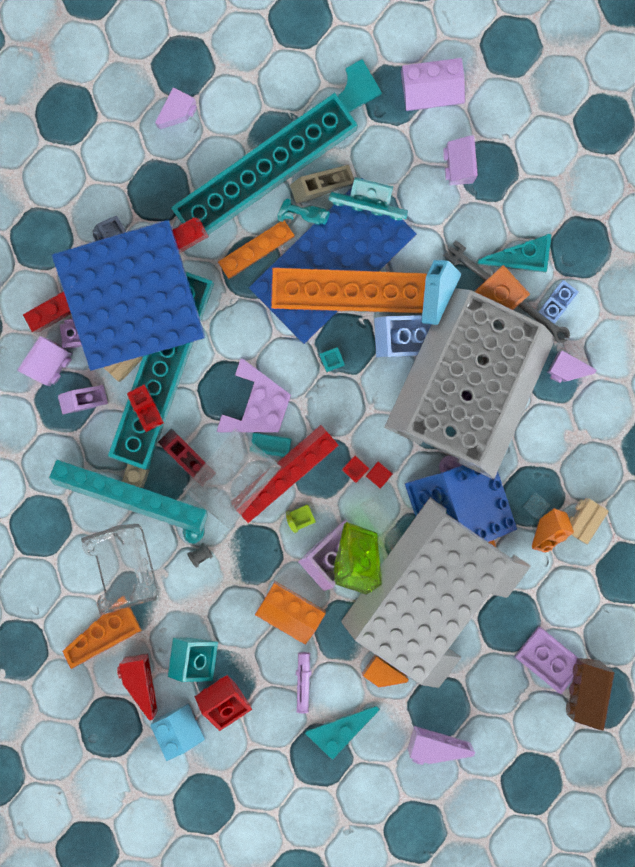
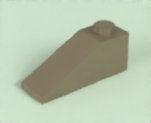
(321, 183)

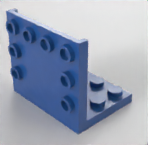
(468, 498)

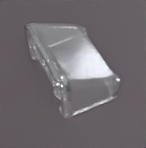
(123, 567)

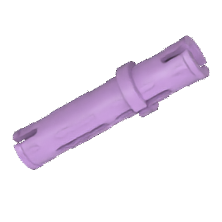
(303, 682)

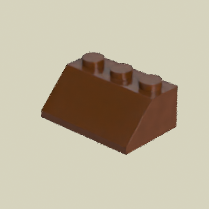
(590, 693)

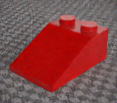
(138, 681)

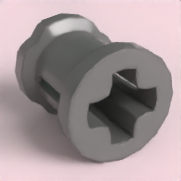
(200, 555)

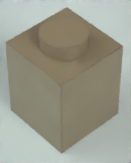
(135, 476)

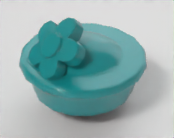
(192, 537)

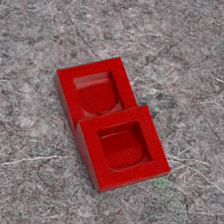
(145, 408)

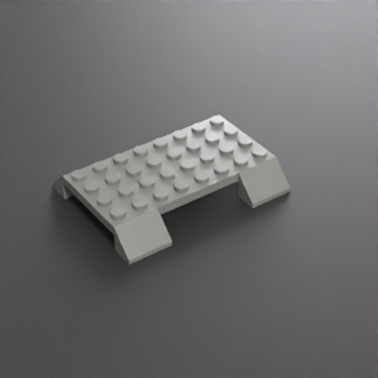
(429, 595)

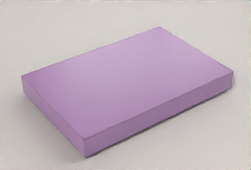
(548, 659)

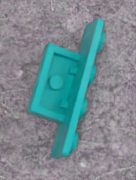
(370, 197)

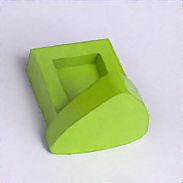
(300, 518)

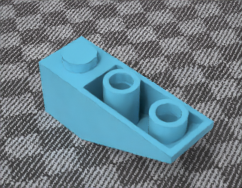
(438, 290)

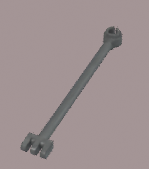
(458, 255)

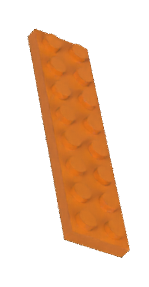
(347, 290)

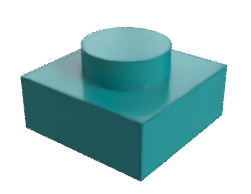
(332, 359)

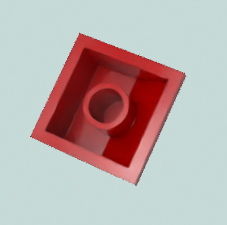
(222, 703)

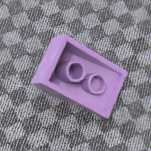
(45, 361)
(321, 559)
(434, 747)

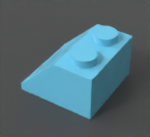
(177, 732)

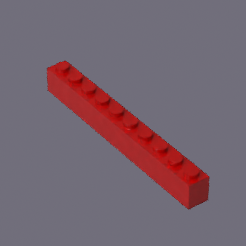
(57, 307)

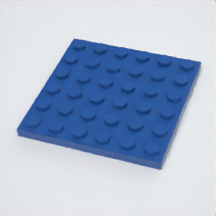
(129, 295)

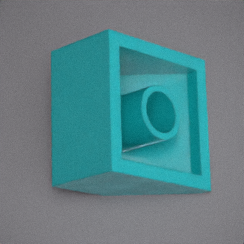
(192, 659)

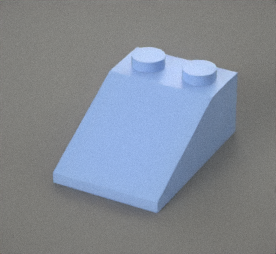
(399, 335)

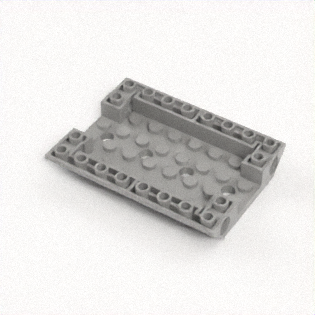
(450, 366)

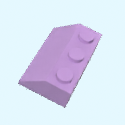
(433, 84)

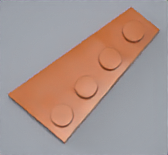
(101, 636)

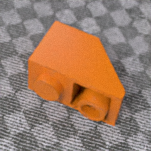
(552, 530)
(383, 673)

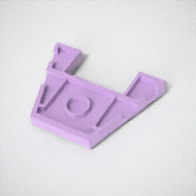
(265, 405)

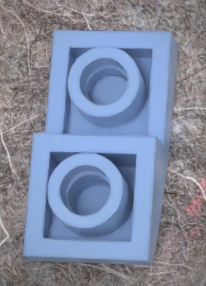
(558, 301)

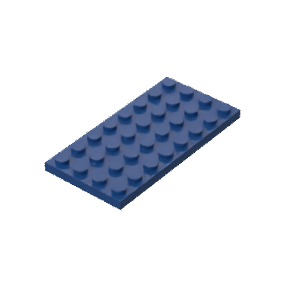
(346, 242)

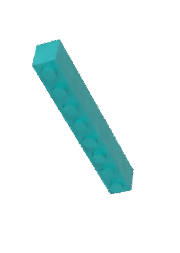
(128, 496)

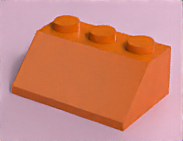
(290, 612)

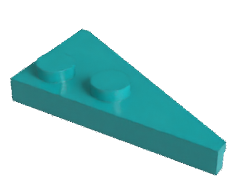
(526, 256)
(335, 735)

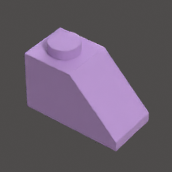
(176, 109)
(568, 368)
(82, 399)

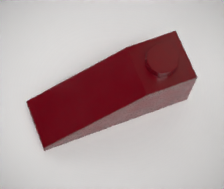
(181, 452)

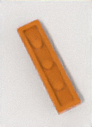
(256, 249)

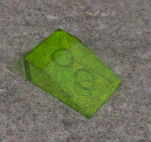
(358, 560)

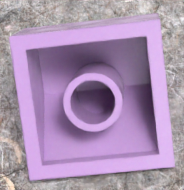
(460, 161)

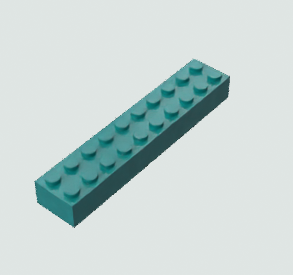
(268, 165)
(161, 376)

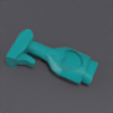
(309, 213)

